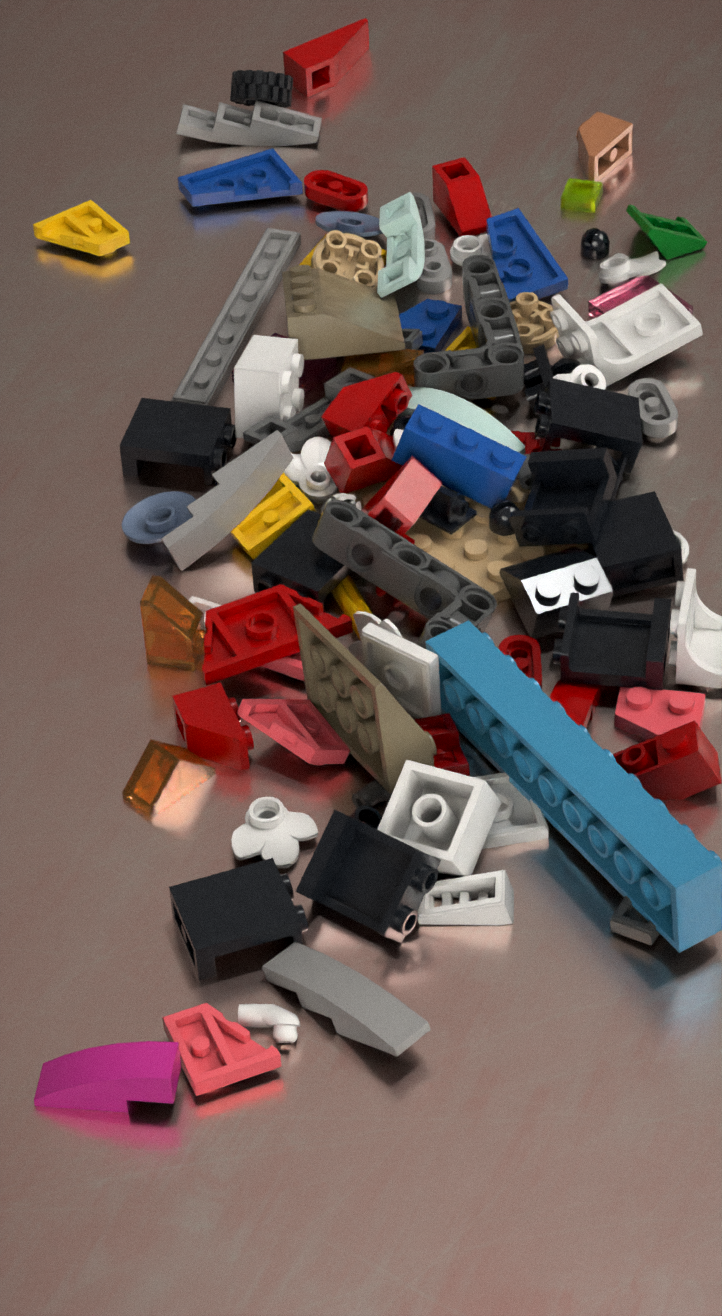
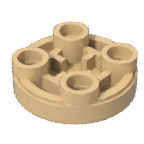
(349, 257)
(533, 322)

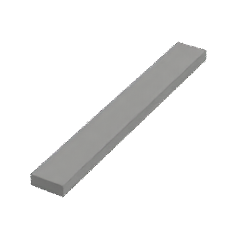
(238, 318)

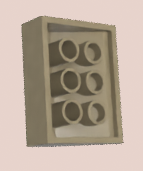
(338, 315)
(359, 705)

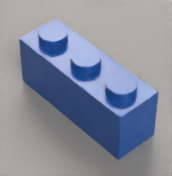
(460, 456)

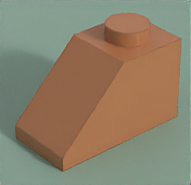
(603, 144)

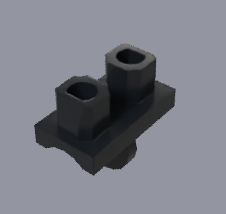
(538, 372)

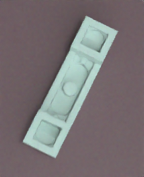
(405, 244)
(464, 414)

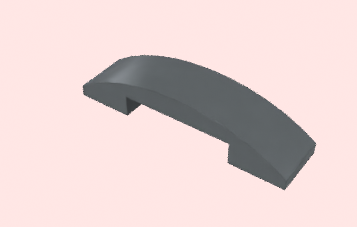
(309, 421)

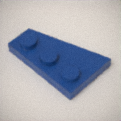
(241, 179)
(522, 257)

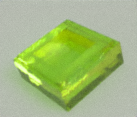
(581, 195)

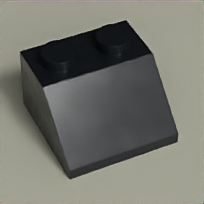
(545, 584)

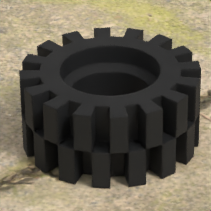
(261, 86)

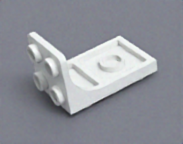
(627, 334)
(698, 636)

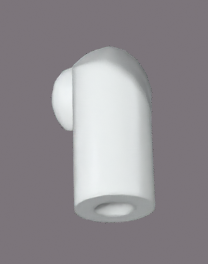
(270, 1016)

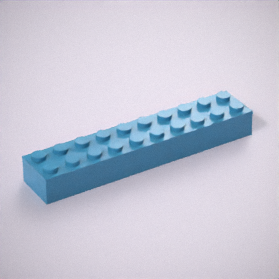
(580, 788)

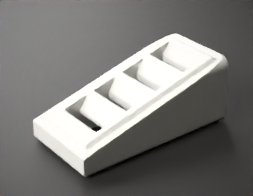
(492, 908)

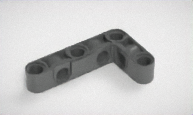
(498, 361)
(402, 570)

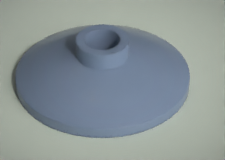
(349, 222)
(156, 516)

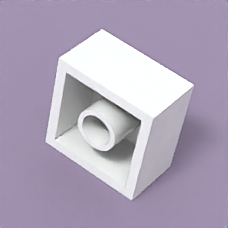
(267, 382)
(441, 815)

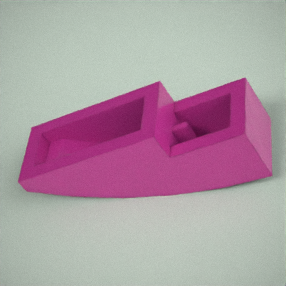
(111, 1077)

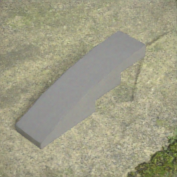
(261, 127)
(238, 491)
(347, 997)

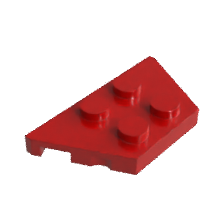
(258, 631)

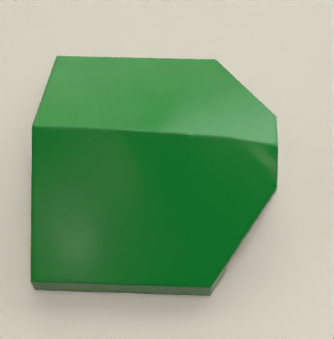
(669, 236)

